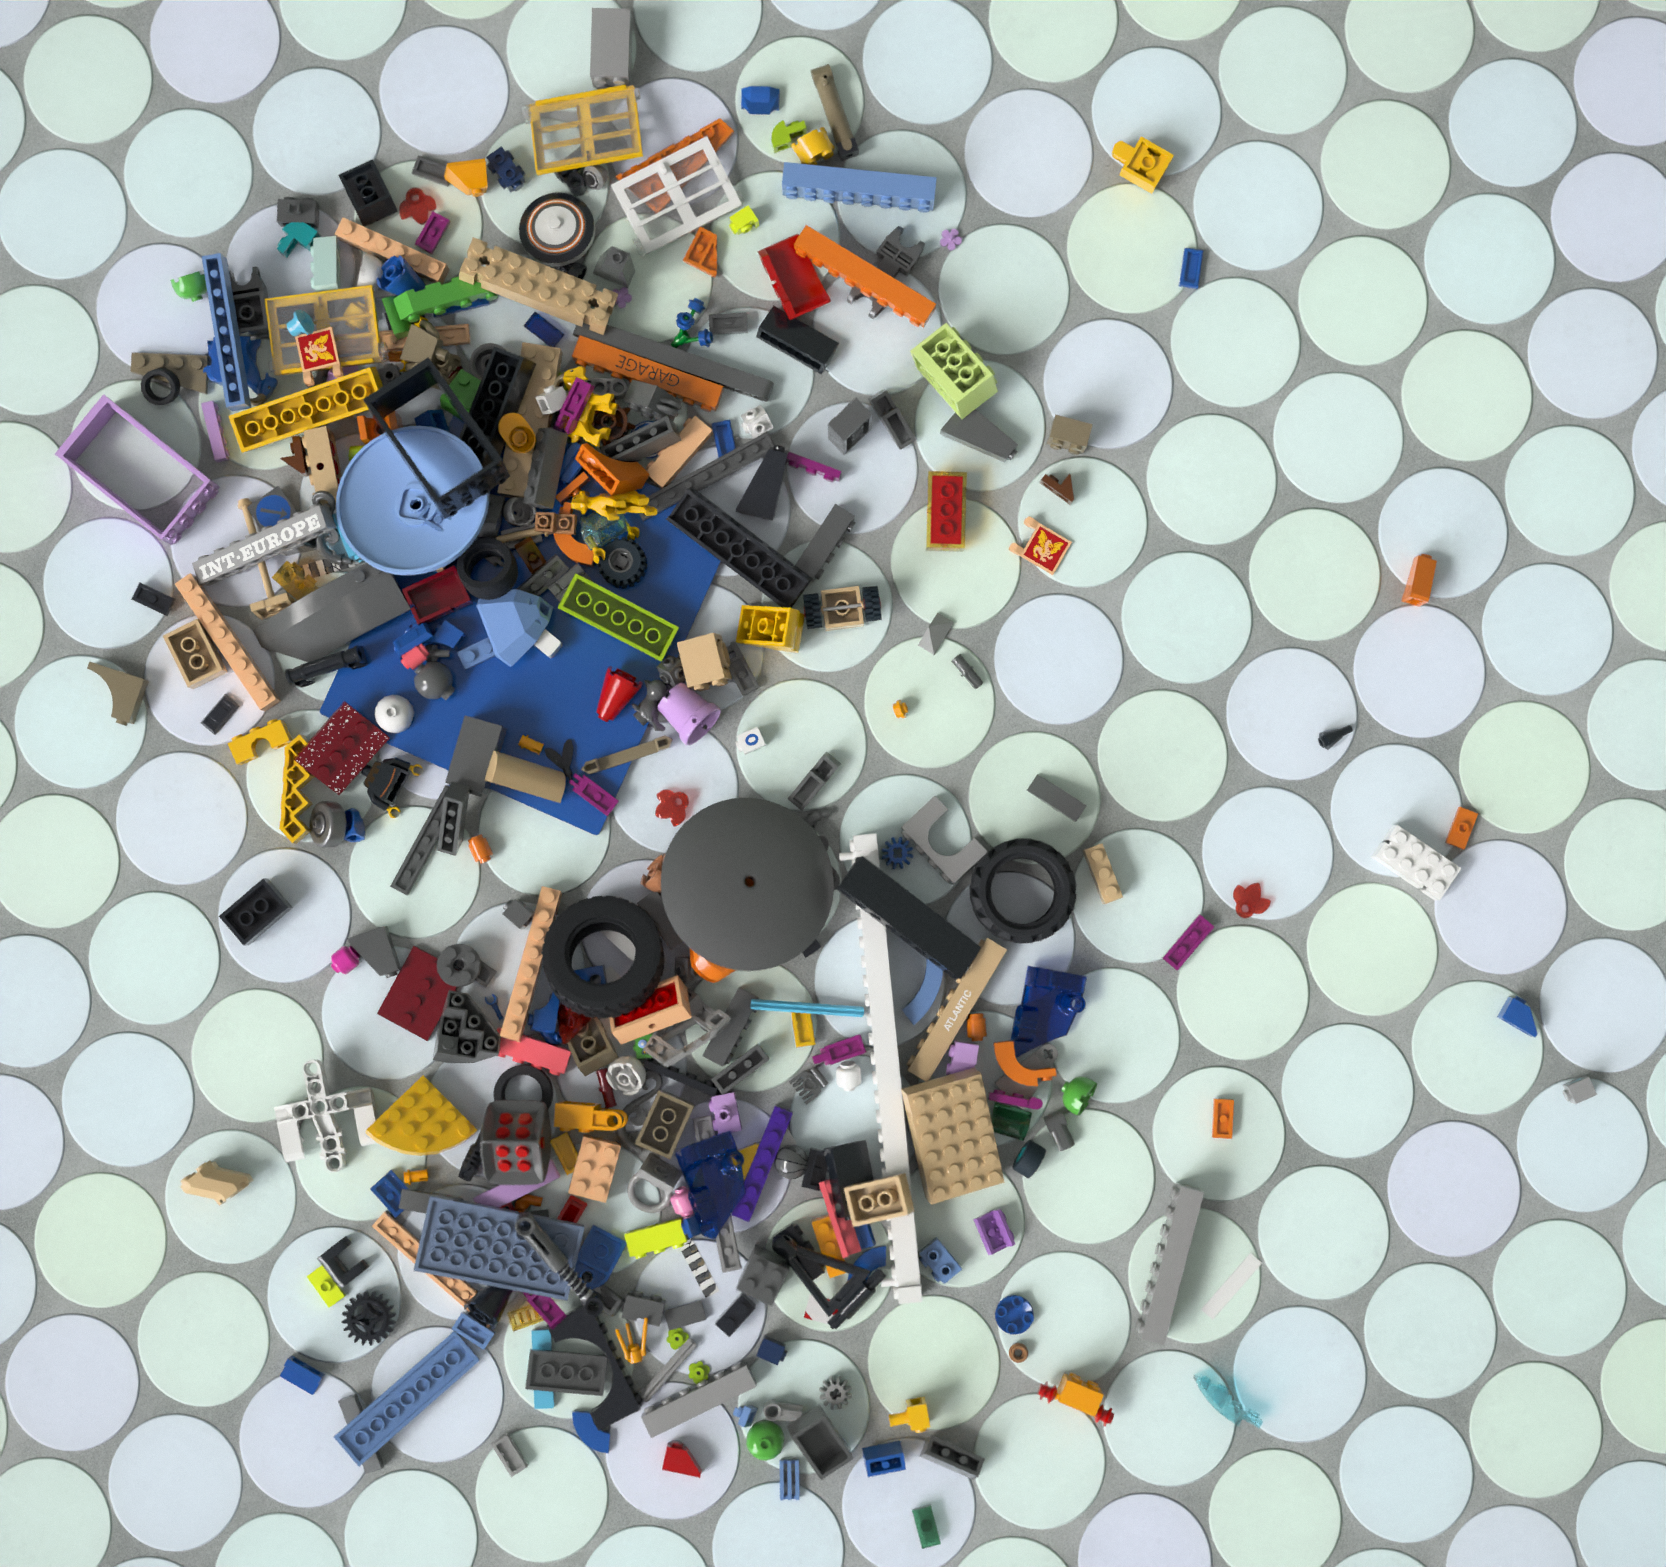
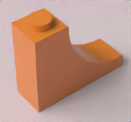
(611, 474)

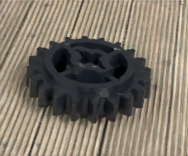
(352, 1320)

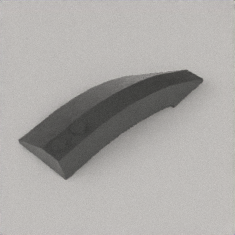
(334, 614)

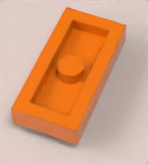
(573, 488)
(1461, 828)
(1222, 1118)

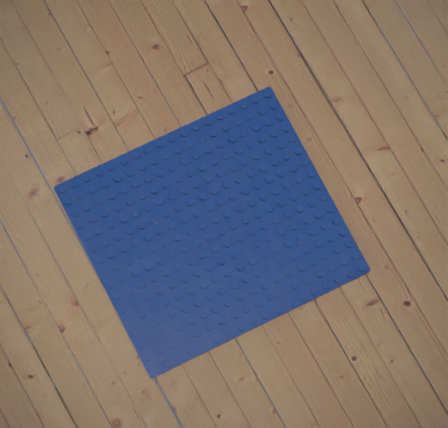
(539, 694)

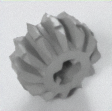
(830, 1387)

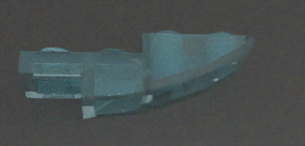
(1220, 1399)

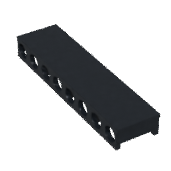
(739, 548)
(908, 918)

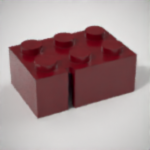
(437, 596)

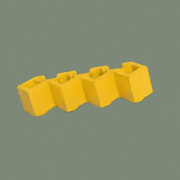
(293, 800)

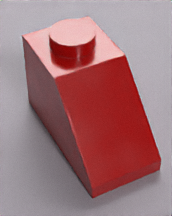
(680, 1460)

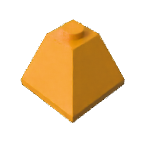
(468, 176)

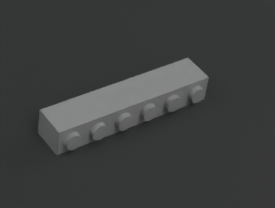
(699, 1399)

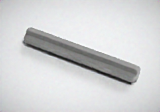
(670, 1367)

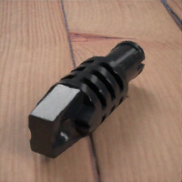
(472, 1161)

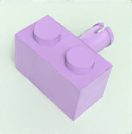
(726, 1113)

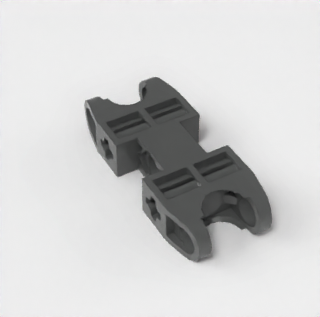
(894, 260)

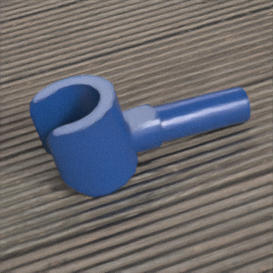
(494, 1005)

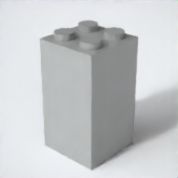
(611, 47)

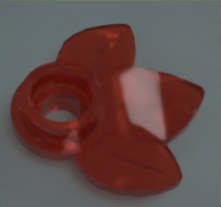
(417, 209)
(670, 808)
(1251, 898)

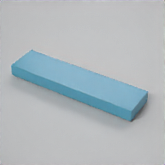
(542, 1341)

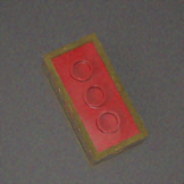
(946, 511)

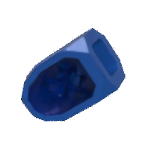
(355, 826)

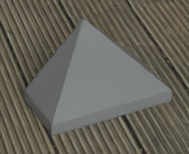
(935, 633)

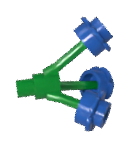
(685, 321)

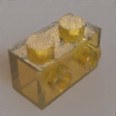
(294, 581)

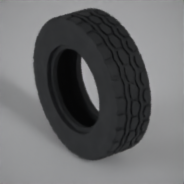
(601, 915)

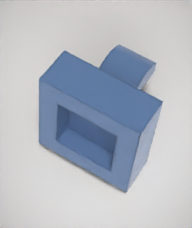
(746, 1415)

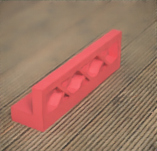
(843, 1229)

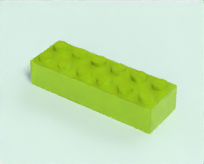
(618, 617)

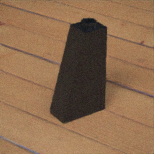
(765, 487)

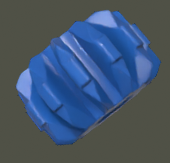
(890, 853)

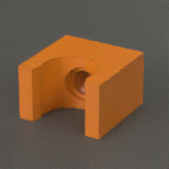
(370, 429)

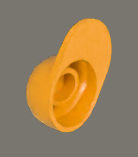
(516, 433)

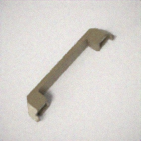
(657, 745)

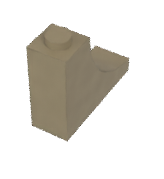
(126, 692)

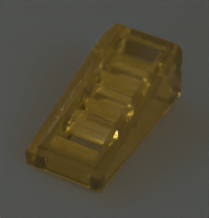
(512, 1321)

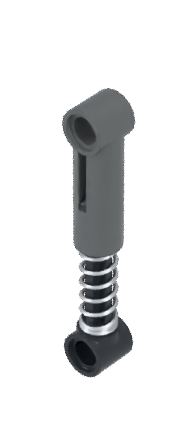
(557, 1262)

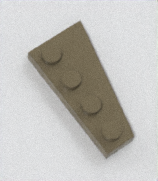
(186, 367)

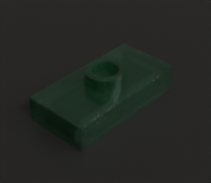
(926, 1526)

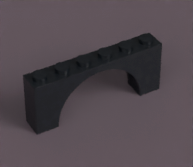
(622, 1398)

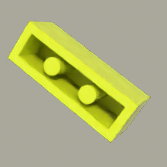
(655, 1238)

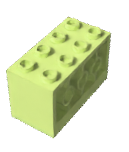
(954, 370)

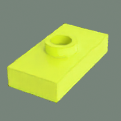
(326, 1286)

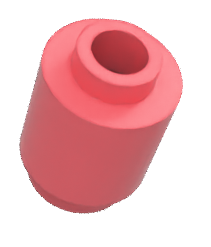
(415, 657)

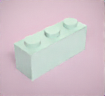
(325, 264)

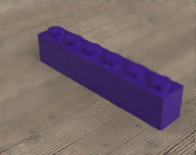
(763, 1162)

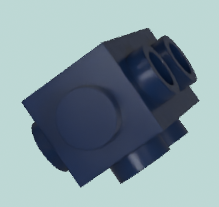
(509, 174)

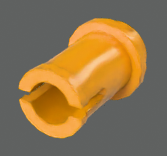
(530, 744)
(415, 1176)

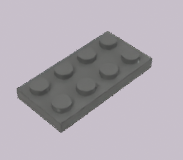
(566, 1372)

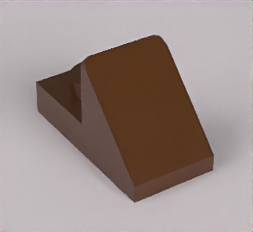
(297, 461)
(1063, 491)
(530, 554)

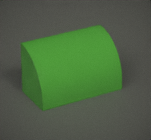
(399, 327)

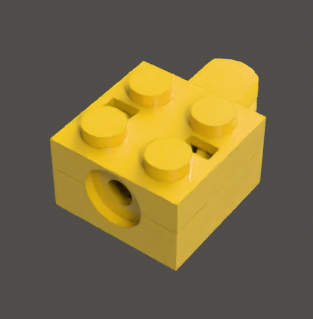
(1143, 163)

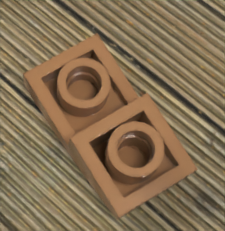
(555, 523)

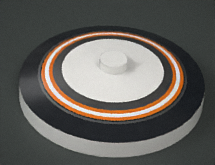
(557, 229)

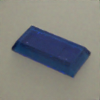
(543, 330)

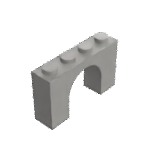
(951, 866)

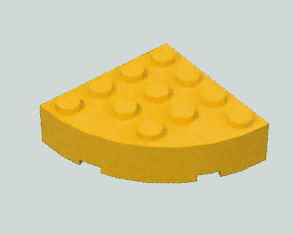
(421, 1123)

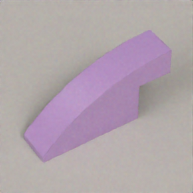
(504, 1194)

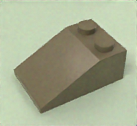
(592, 1047)

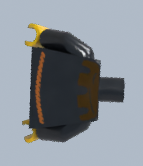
(386, 781)

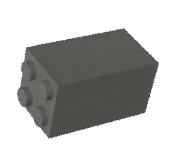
(473, 754)
(763, 1275)

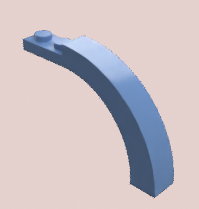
(926, 995)

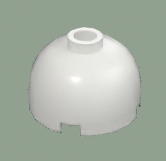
(369, 271)
(394, 713)
(626, 1075)

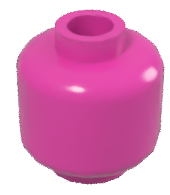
(345, 960)

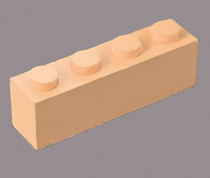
(675, 457)

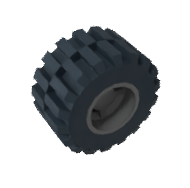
(622, 563)

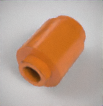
(480, 849)
(976, 1026)

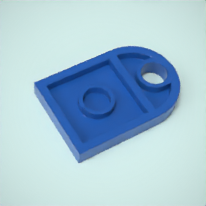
(599, 1256)

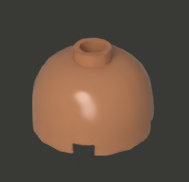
(653, 878)

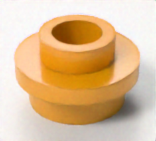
(900, 709)

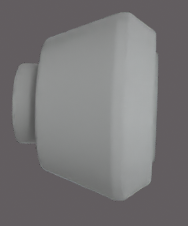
(595, 176)

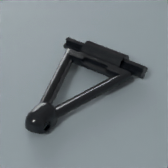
(848, 1298)

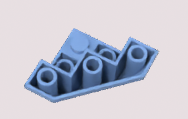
(514, 623)

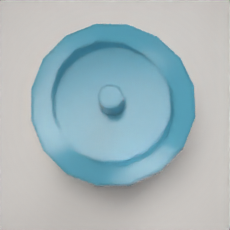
(300, 324)

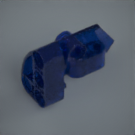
(1046, 1007)
(712, 1180)

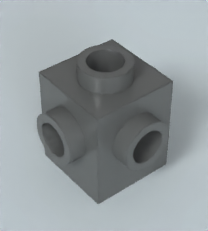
(671, 671)
(685, 971)

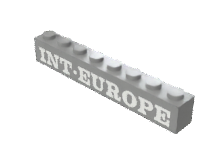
(263, 545)

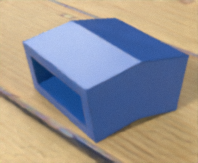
(865, 1236)

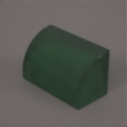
(1010, 1121)

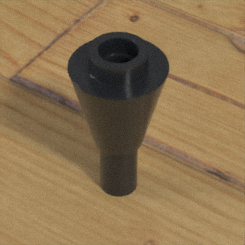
(1330, 738)

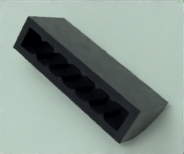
(797, 340)

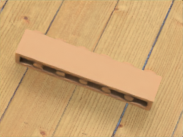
(384, 248)

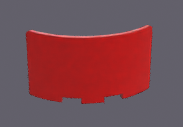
(793, 277)

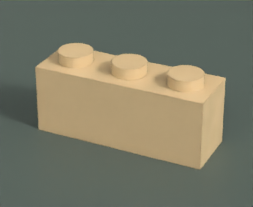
(1102, 873)

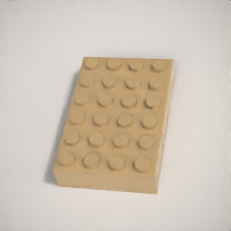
(952, 1135)

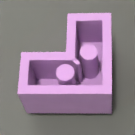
(962, 1056)

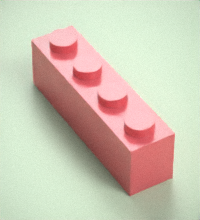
(537, 1053)

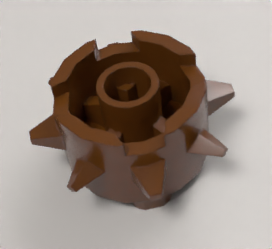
(620, 423)

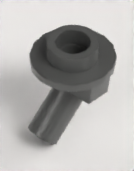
(435, 653)

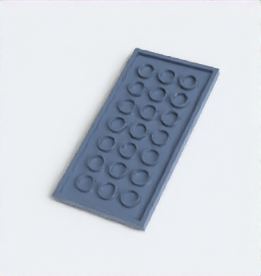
(483, 1247)

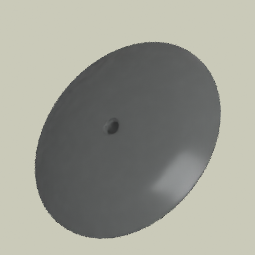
(708, 893)

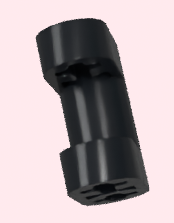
(336, 1268)

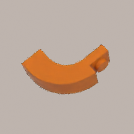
(570, 547)
(1007, 1061)

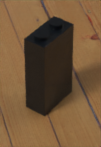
(847, 1166)

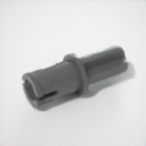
(967, 671)

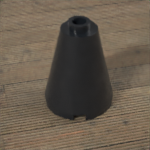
(488, 1305)

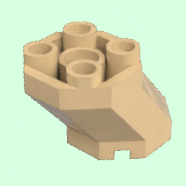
(215, 1182)

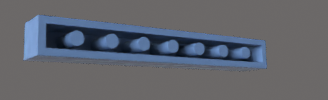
(226, 332)

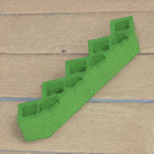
(439, 297)

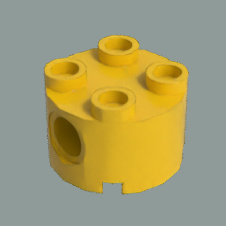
(813, 147)

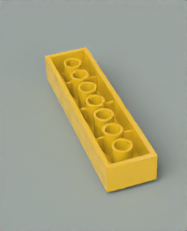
(304, 410)

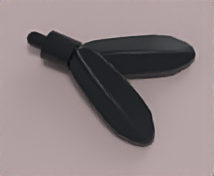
(563, 761)

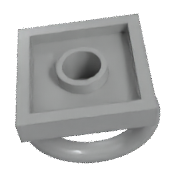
(658, 1174)

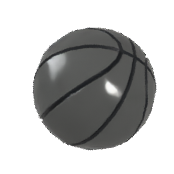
(791, 1162)

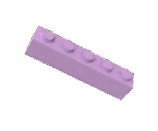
(215, 431)

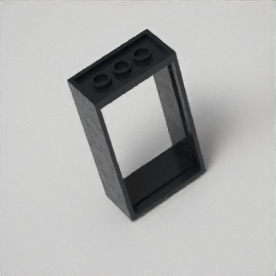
(404, 390)

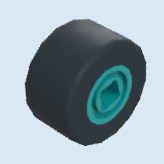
(1029, 1159)

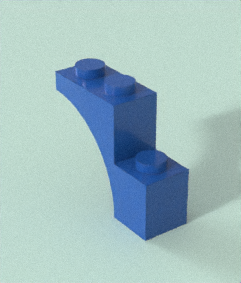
(445, 634)

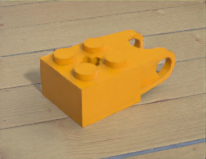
(587, 1117)

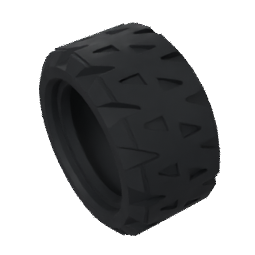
(1063, 884)

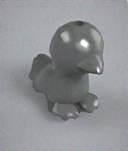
(647, 709)

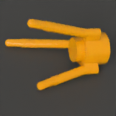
(634, 1353)

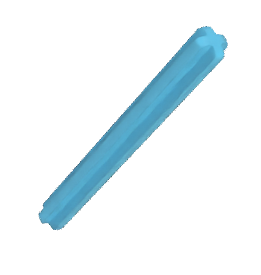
(811, 1008)

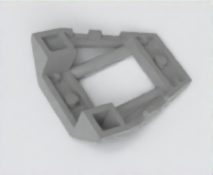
(701, 1014)

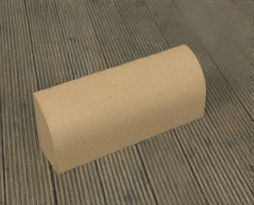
(526, 776)

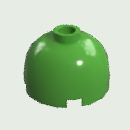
(190, 286)
(1078, 1094)
(765, 1440)

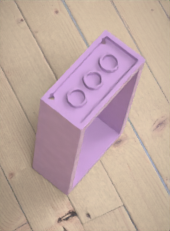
(89, 429)

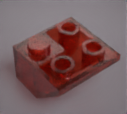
(570, 1023)

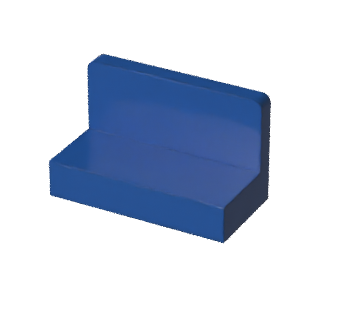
(302, 1375)

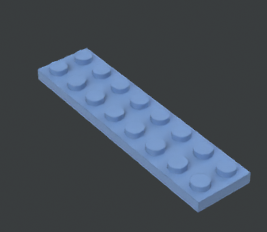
(406, 1398)

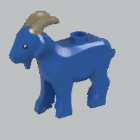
(261, 388)

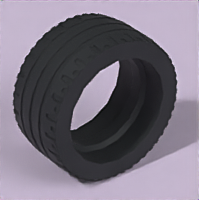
(501, 583)

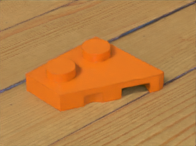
(703, 252)

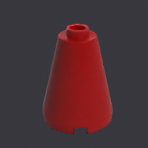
(616, 693)

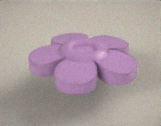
(950, 239)
(623, 297)

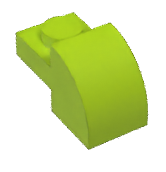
(782, 135)

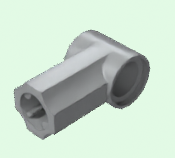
(785, 1411)

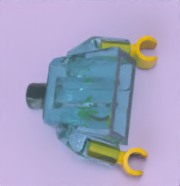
(599, 531)

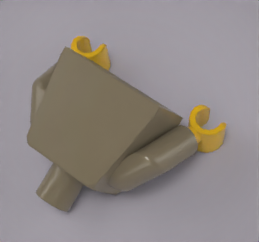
(422, 343)

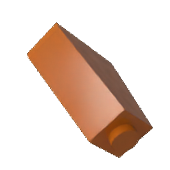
(1420, 580)

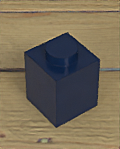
(771, 1350)

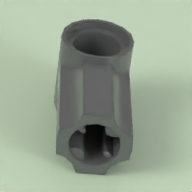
(1058, 1127)

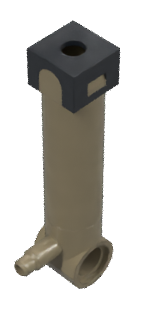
(834, 111)

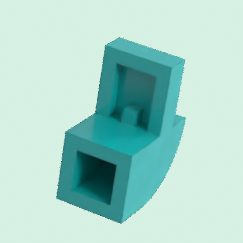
(296, 233)

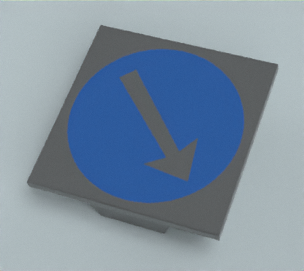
(271, 508)

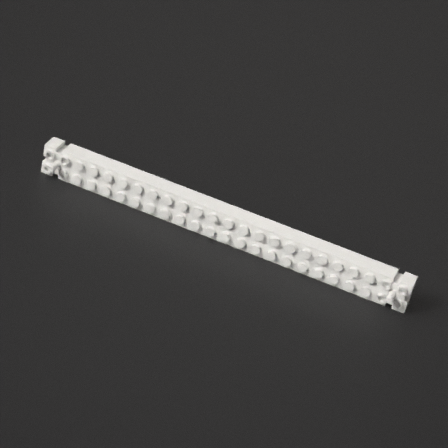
(887, 1077)

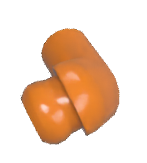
(527, 1200)

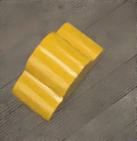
(770, 627)

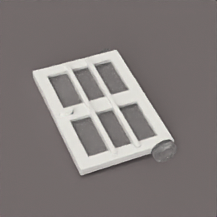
(676, 196)

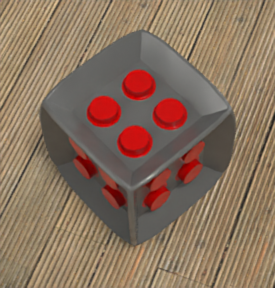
(516, 1142)

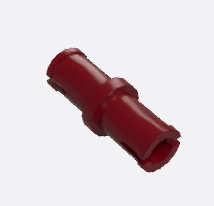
(605, 1088)

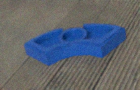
(871, 1259)
(589, 1433)

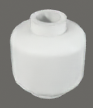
(848, 1075)

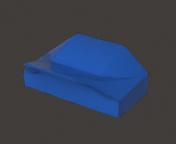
(760, 99)

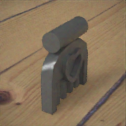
(811, 1083)

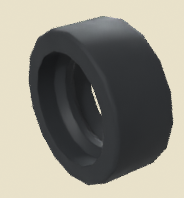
(147, 391)

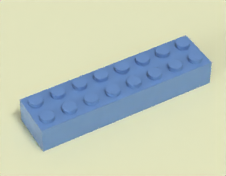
(858, 187)

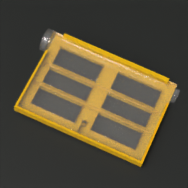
(585, 129)
(346, 310)

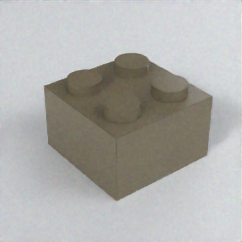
(1069, 434)

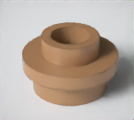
(1018, 1359)

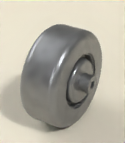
(327, 824)

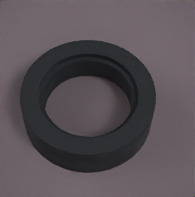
(524, 1069)

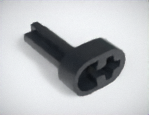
(576, 270)

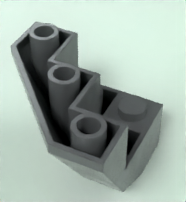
(464, 1032)

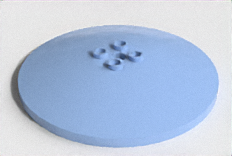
(379, 495)

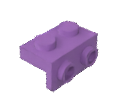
(994, 1231)

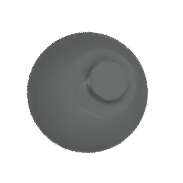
(434, 680)

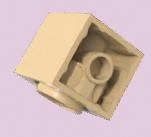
(705, 661)

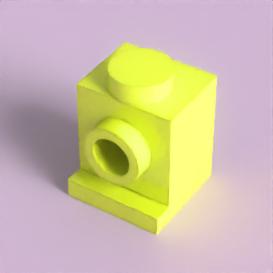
(743, 221)

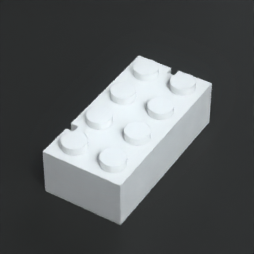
(1416, 862)

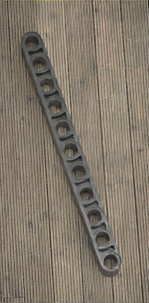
(683, 361)

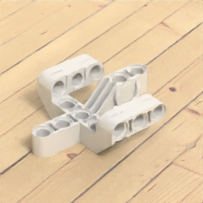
(288, 1118)

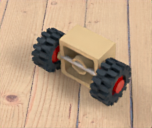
(842, 608)

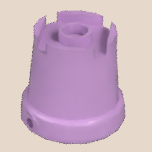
(688, 713)

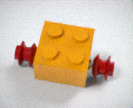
(1078, 1395)

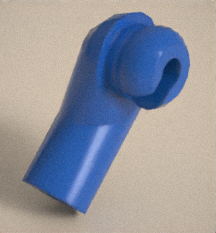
(554, 1038)

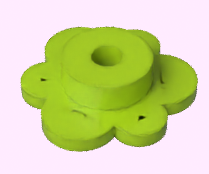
(675, 1344)
(703, 1369)

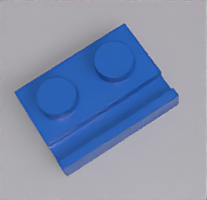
(388, 1191)

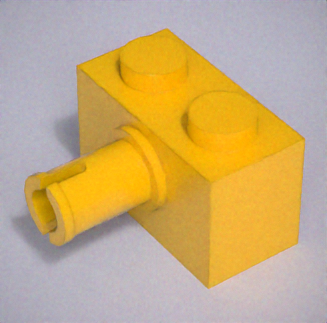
(915, 1415)

